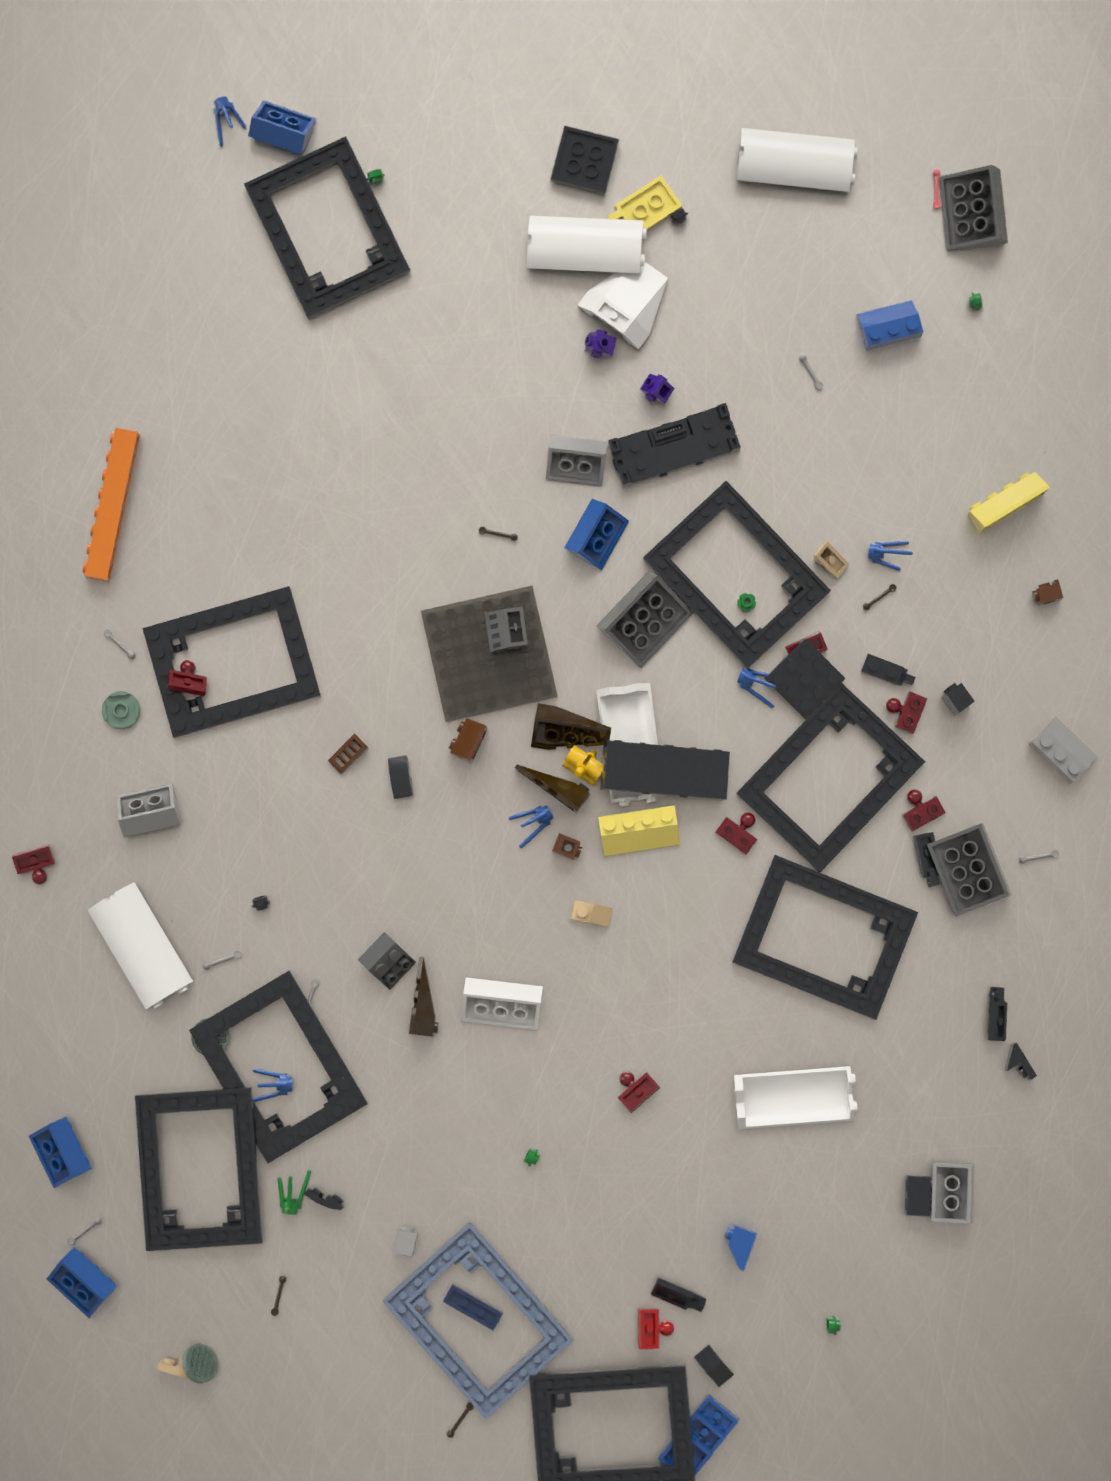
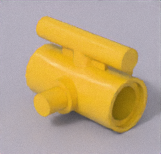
(584, 764)

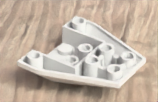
(627, 302)

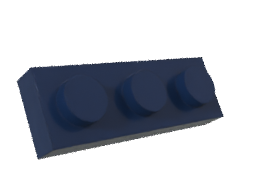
(472, 1307)

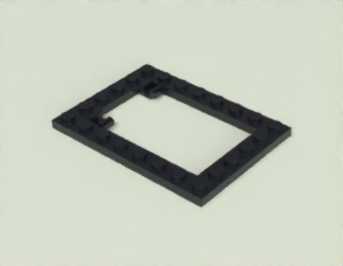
(324, 297)
(757, 642)
(161, 650)
(897, 752)
(897, 931)
(339, 1105)
(174, 1236)
(544, 1401)

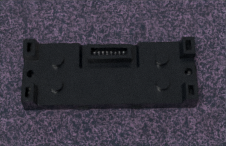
(674, 446)
(665, 770)

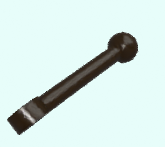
(482, 530)
(866, 606)
(282, 1279)
(469, 1407)

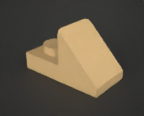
(830, 559)
(591, 913)
(169, 1366)

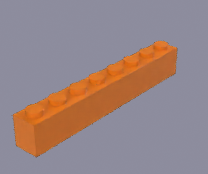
(112, 505)

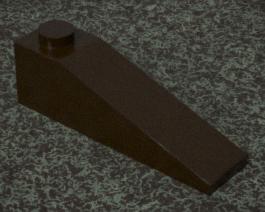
(560, 727)
(565, 791)
(423, 1014)

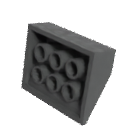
(973, 208)
(644, 618)
(969, 869)

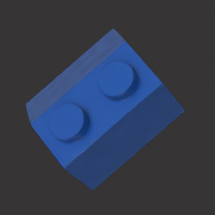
(740, 1242)

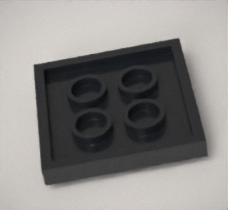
(584, 160)
(805, 678)

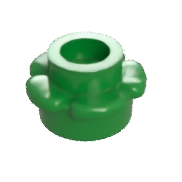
(375, 176)
(976, 301)
(741, 602)
(531, 1157)
(833, 1325)

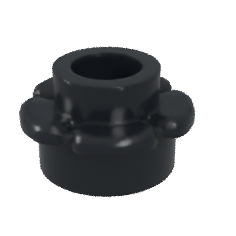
(679, 216)
(260, 902)

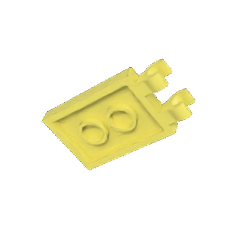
(648, 204)

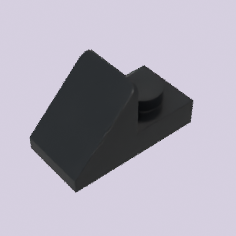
(1017, 1057)

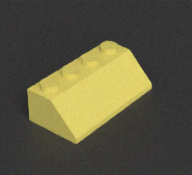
(1007, 502)
(639, 830)

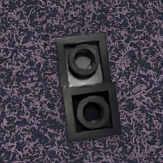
(400, 777)
(330, 1201)

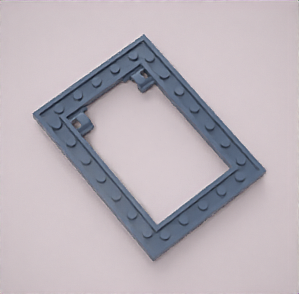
(410, 1292)

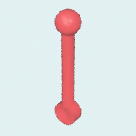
(936, 204)

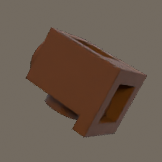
(1047, 593)
(563, 840)

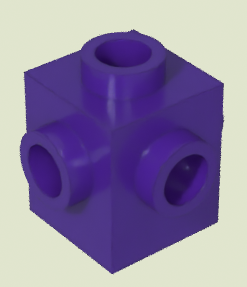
(600, 344)
(657, 388)

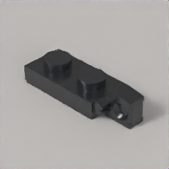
(886, 671)
(925, 859)
(997, 1015)
(677, 1295)

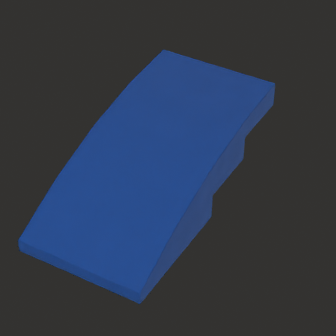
(709, 1429)

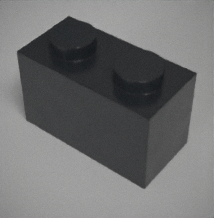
(957, 698)
(918, 1195)

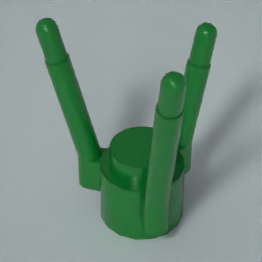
(289, 1205)

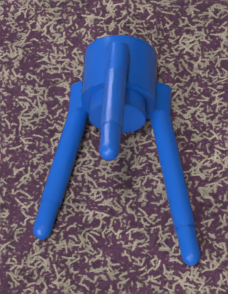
(224, 108)
(877, 551)
(748, 677)
(542, 815)
(283, 1084)

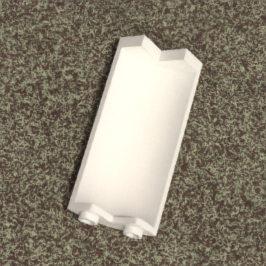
(796, 160)
(585, 244)
(631, 720)
(140, 946)
(794, 1097)

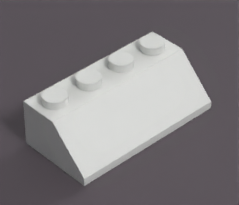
(501, 1003)

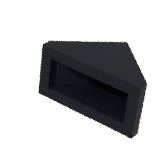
(713, 1365)

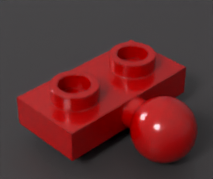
(649, 1328)

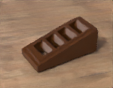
(354, 738)

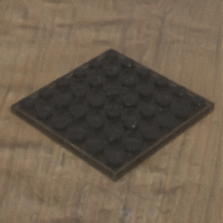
(483, 681)

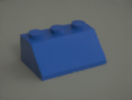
(281, 127)
(890, 325)
(596, 533)
(59, 1152)
(81, 1282)

